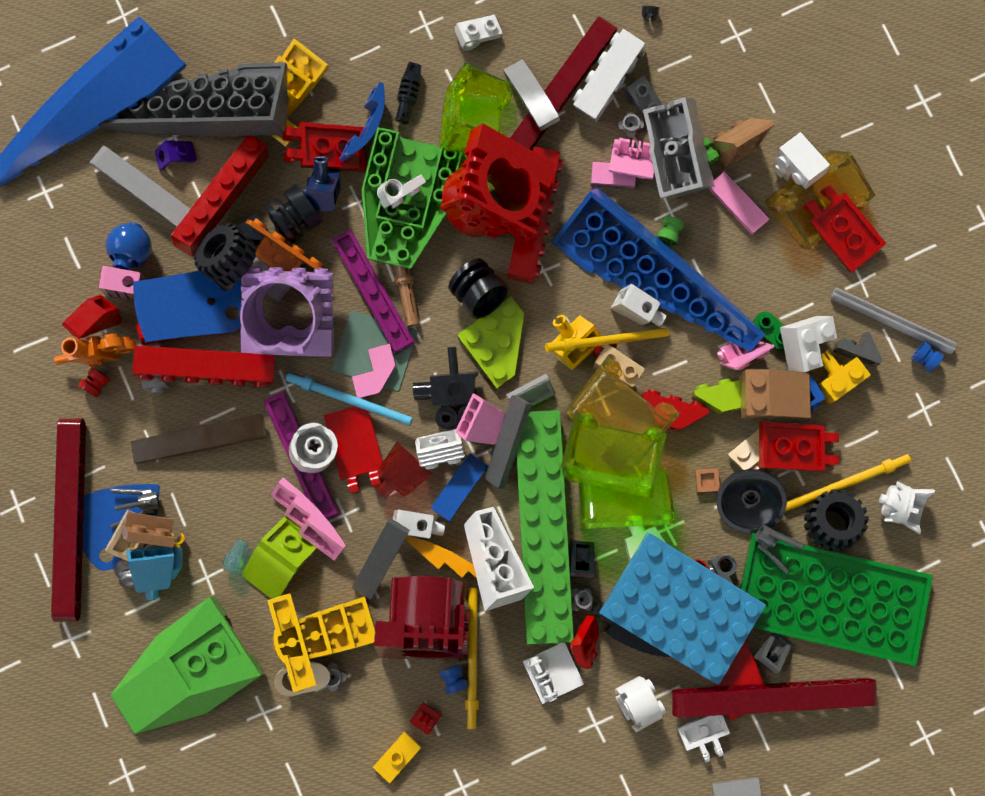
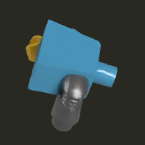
(150, 568)

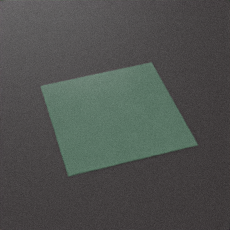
(359, 336)

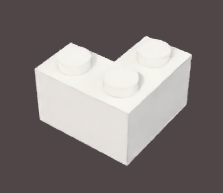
(800, 161)
(803, 339)

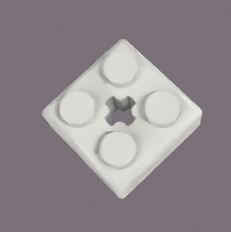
(439, 449)

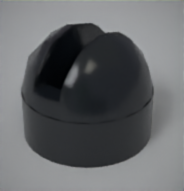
(650, 12)

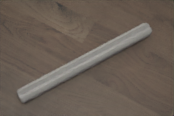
(893, 320)

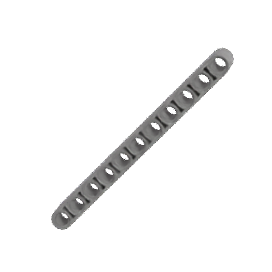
(158, 199)

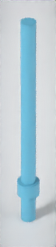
(310, 385)

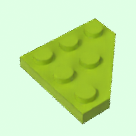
(496, 342)

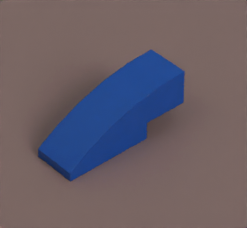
(459, 487)

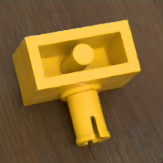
(578, 329)
(840, 378)

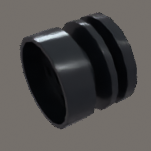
(293, 214)
(478, 288)

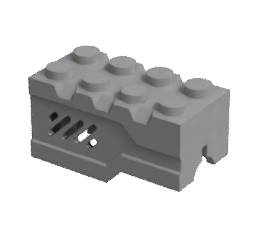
(678, 148)

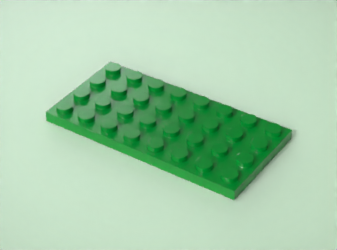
(839, 600)

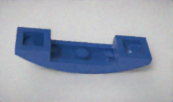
(375, 104)

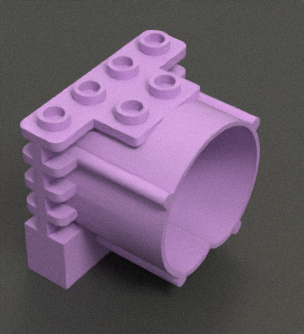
(262, 338)

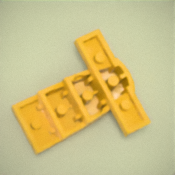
(303, 74)
(317, 635)

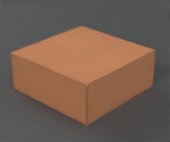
(707, 480)

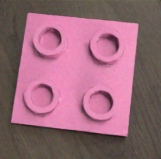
(631, 160)
(739, 359)

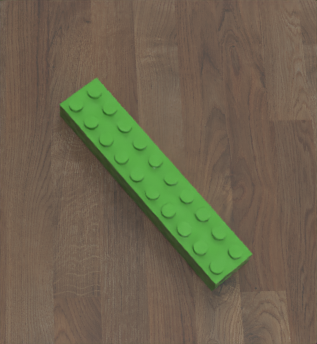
(544, 529)

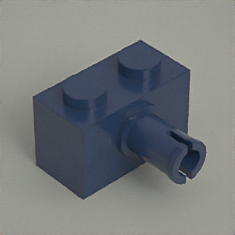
(323, 186)

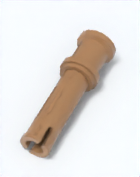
(404, 282)

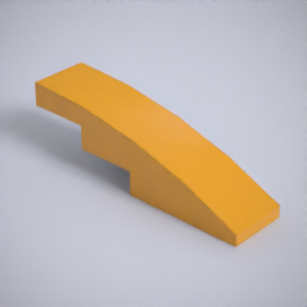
(439, 556)

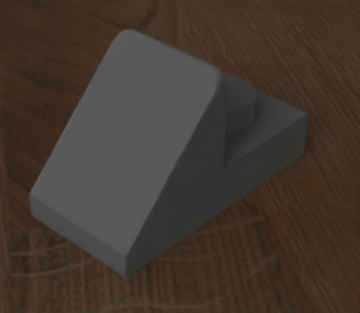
(865, 350)

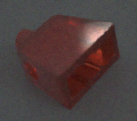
(401, 472)

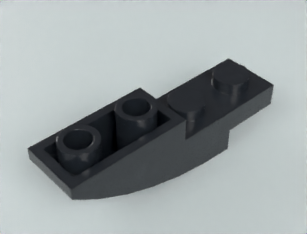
(626, 637)

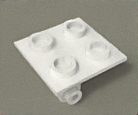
(553, 673)

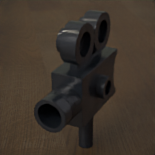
(448, 391)

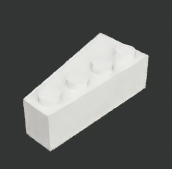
(609, 74)
(495, 561)

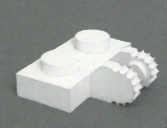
(703, 731)

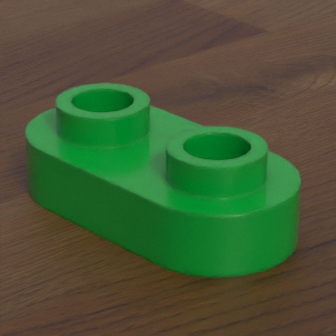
(771, 331)

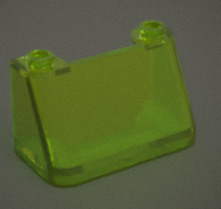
(468, 102)
(613, 457)
(614, 509)

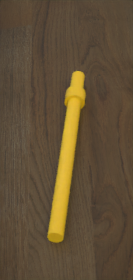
(569, 344)
(887, 466)
(472, 703)

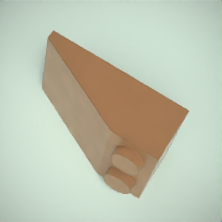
(741, 139)
(774, 394)

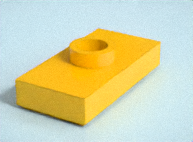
(397, 757)

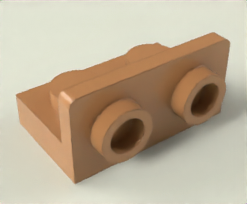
(148, 529)

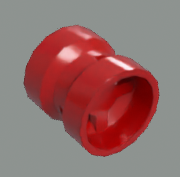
(94, 382)

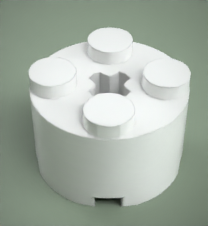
(319, 437)
(639, 703)

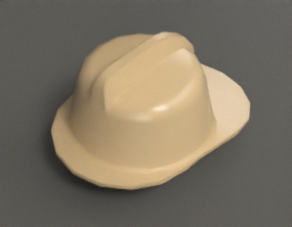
(283, 684)

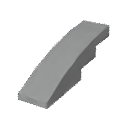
(532, 95)

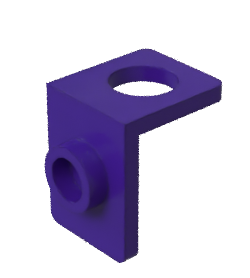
(175, 152)

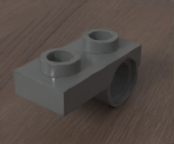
(641, 95)
(714, 566)

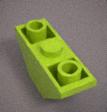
(719, 398)

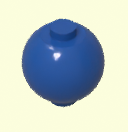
(128, 246)

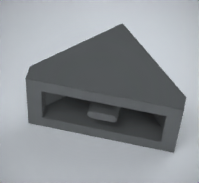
(773, 652)

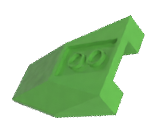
(402, 232)
(186, 670)

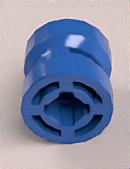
(926, 356)
(453, 679)

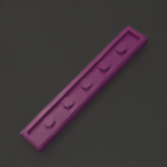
(373, 291)
(312, 483)

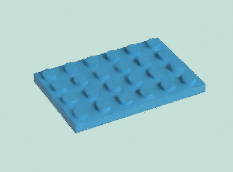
(682, 608)

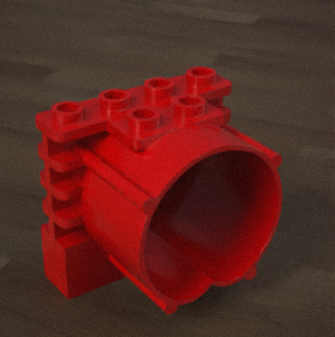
(518, 180)

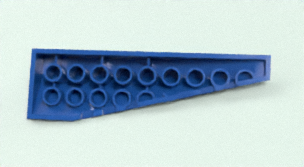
(115, 78)
(624, 252)

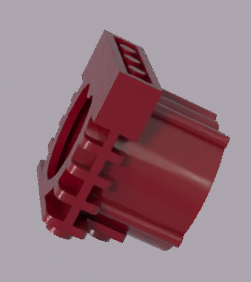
(424, 620)

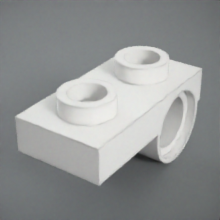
(478, 30)
(411, 188)

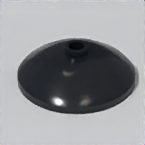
(751, 512)

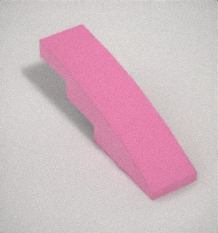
(313, 524)

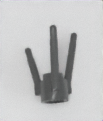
(148, 502)
(769, 537)

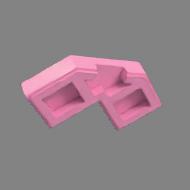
(383, 366)

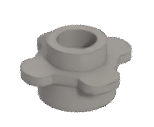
(631, 118)
(587, 601)
(339, 677)

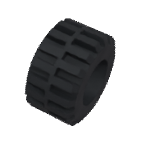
(225, 255)
(845, 506)

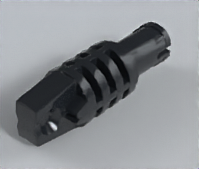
(408, 91)

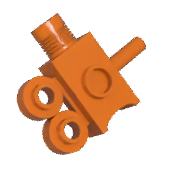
(94, 350)

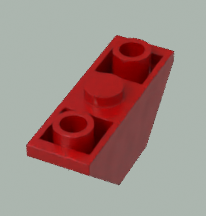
(92, 317)
(688, 412)

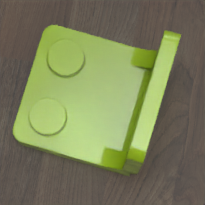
(278, 558)

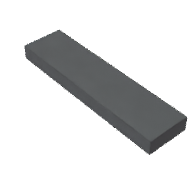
(508, 441)
(380, 558)

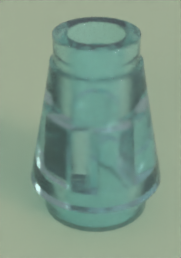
(236, 557)

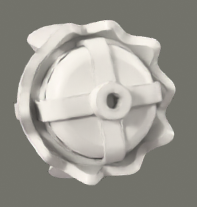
(904, 505)

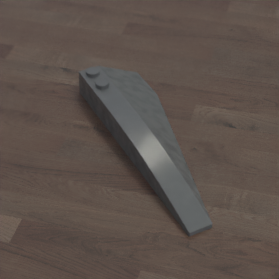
(221, 104)

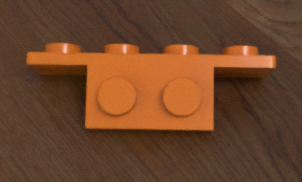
(277, 253)

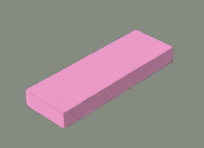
(738, 203)

